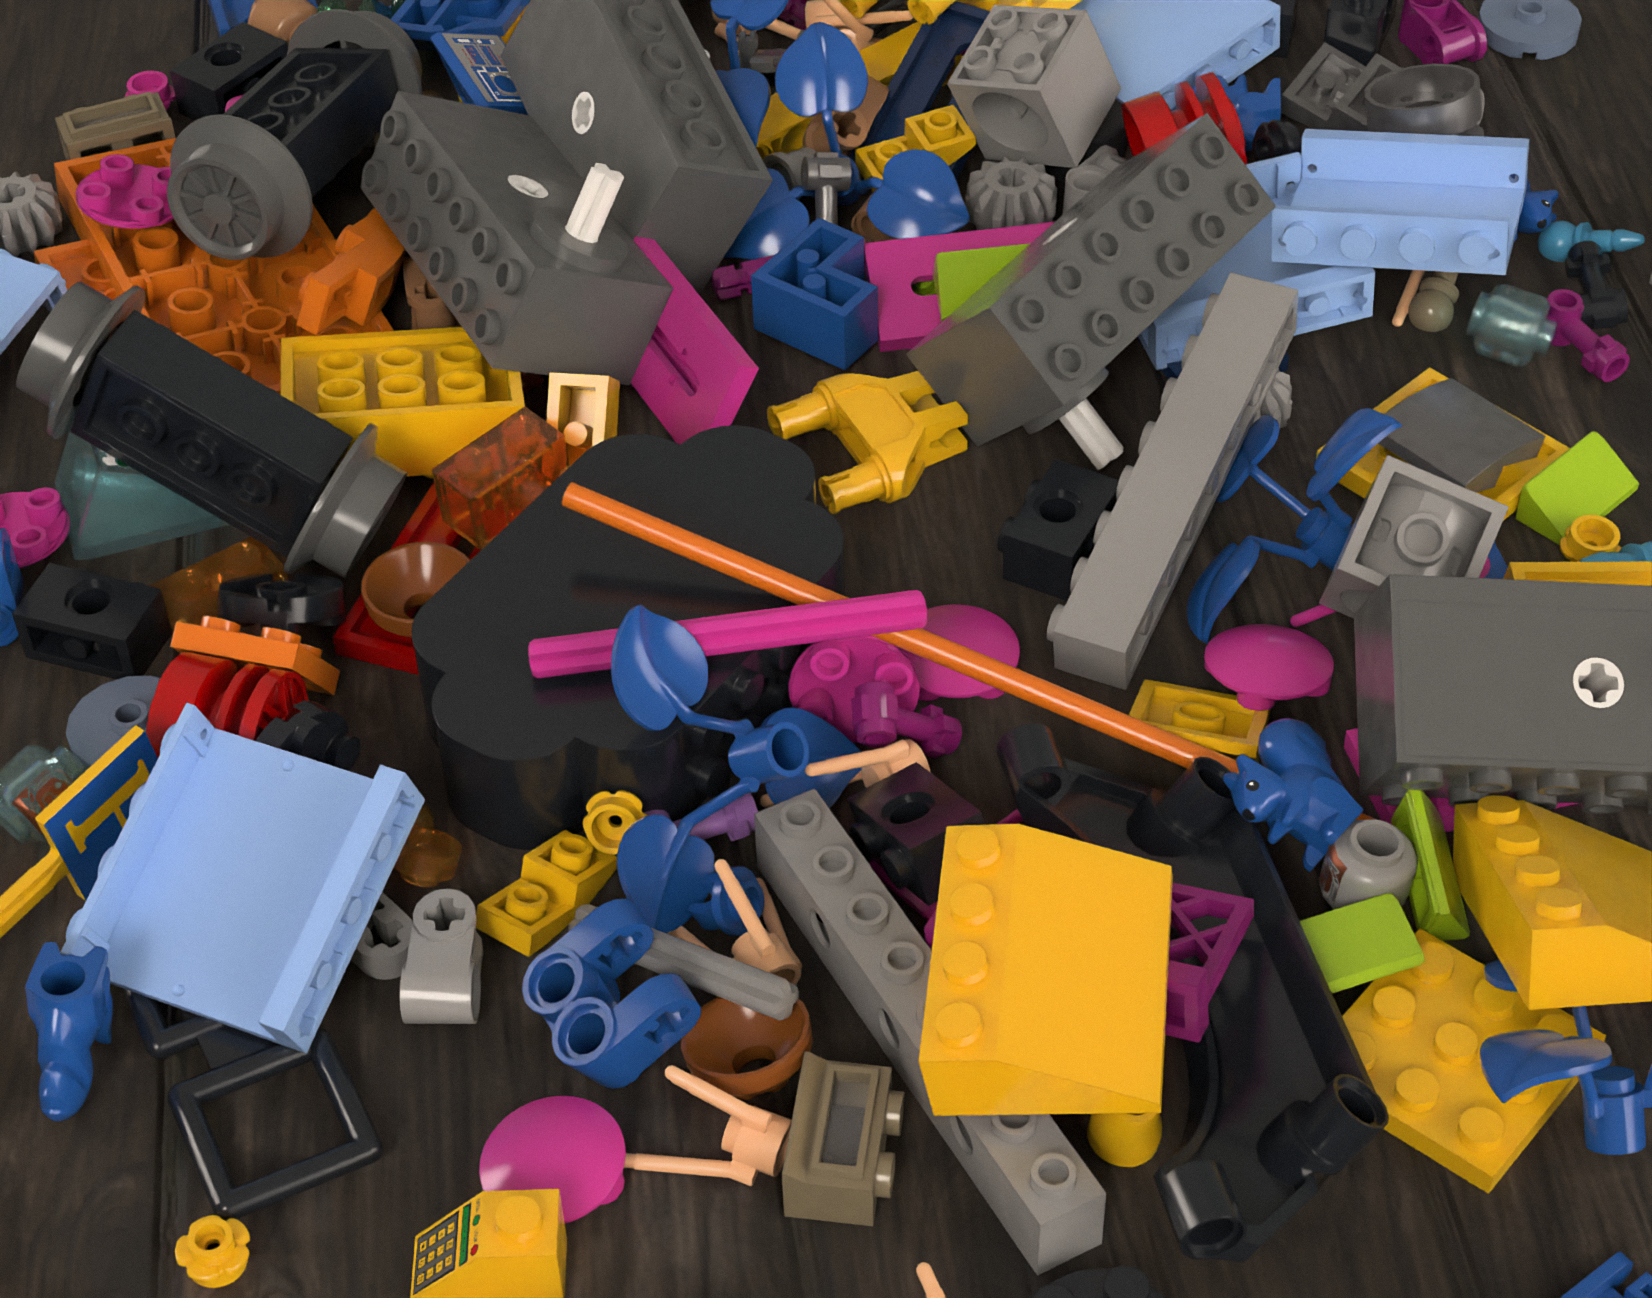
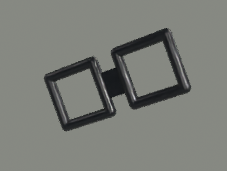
(236, 1062)

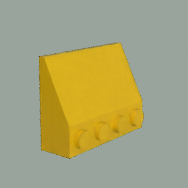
(418, 386)
(1557, 903)
(1045, 977)

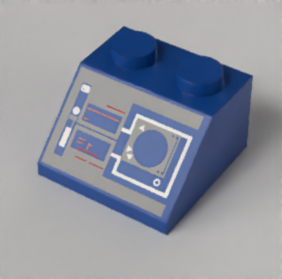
(478, 69)

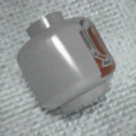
(1368, 862)

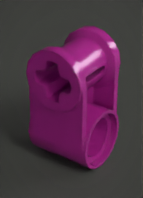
(1441, 31)

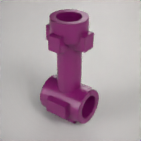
(1601, 355)
(880, 719)

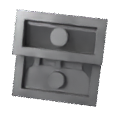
(1332, 90)
(1459, 435)

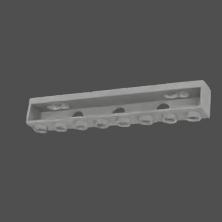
(883, 967)

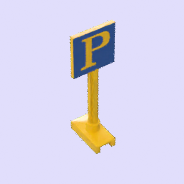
(83, 825)

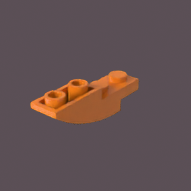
(356, 280)

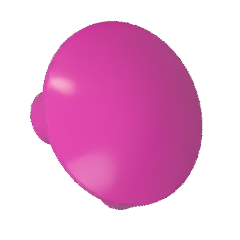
(125, 194)
(34, 523)
(975, 630)
(1269, 664)
(831, 670)
(557, 1146)

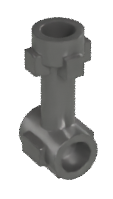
(826, 176)

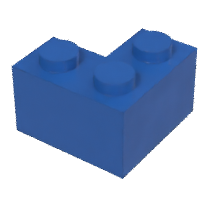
(818, 295)

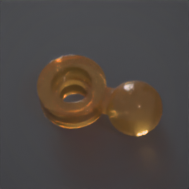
(428, 853)

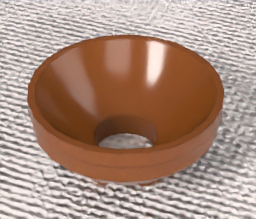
(407, 579)
(734, 1035)

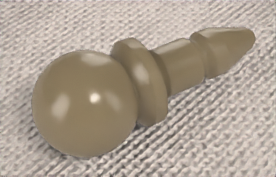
(1433, 306)

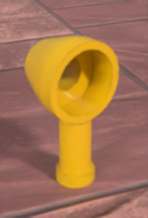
(1124, 1137)

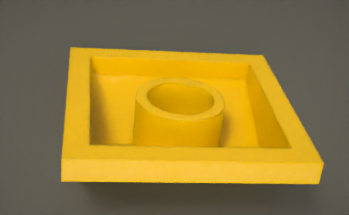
(1201, 717)

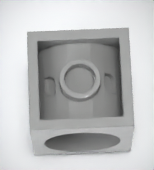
(1035, 85)
(1412, 528)

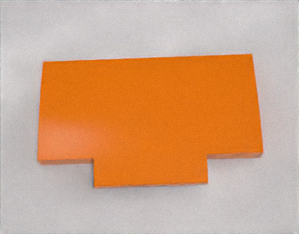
(214, 302)

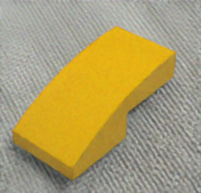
(936, 131)
(551, 887)

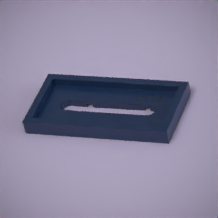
(924, 73)

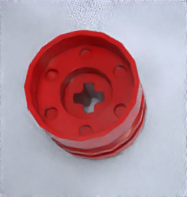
(1151, 120)
(227, 696)

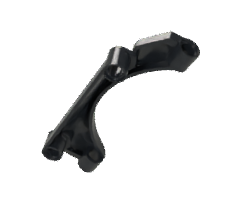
(1276, 1068)

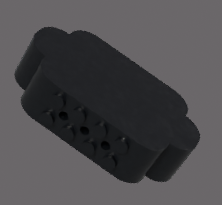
(535, 750)

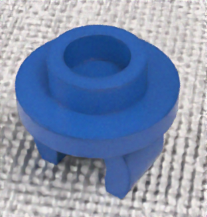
(720, 911)

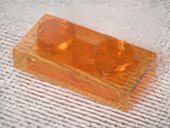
(194, 590)

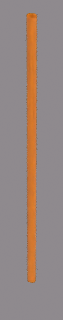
(917, 641)

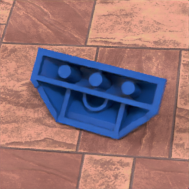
(427, 17)

